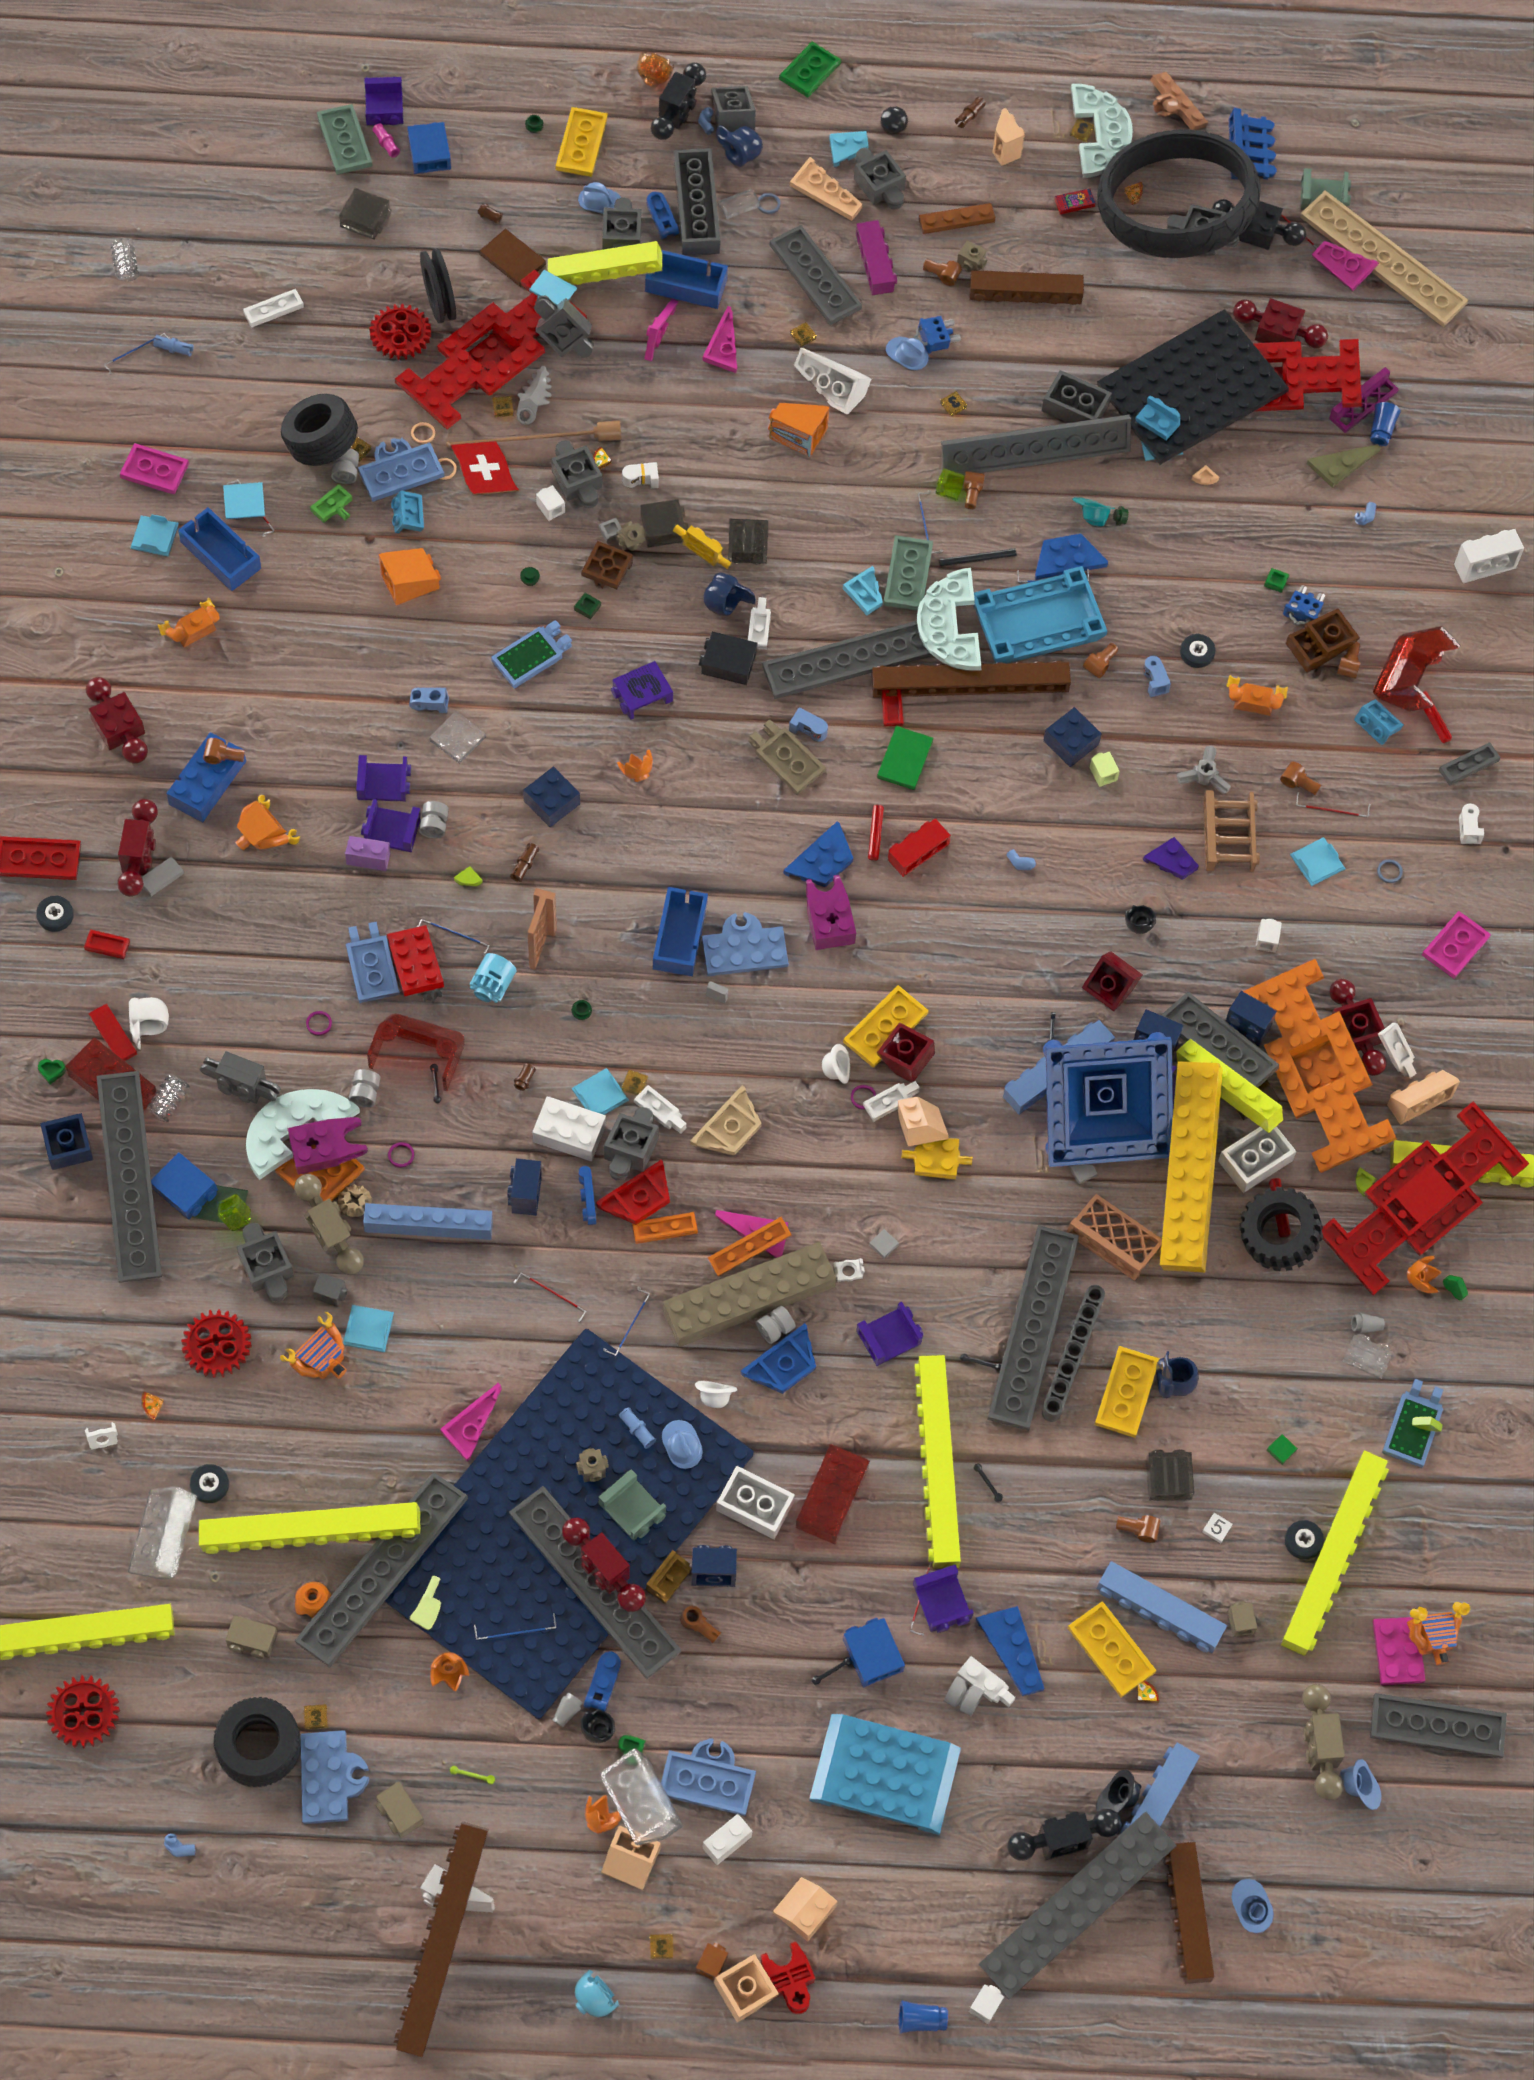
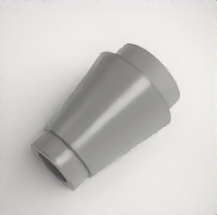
(1366, 1323)
(567, 1709)

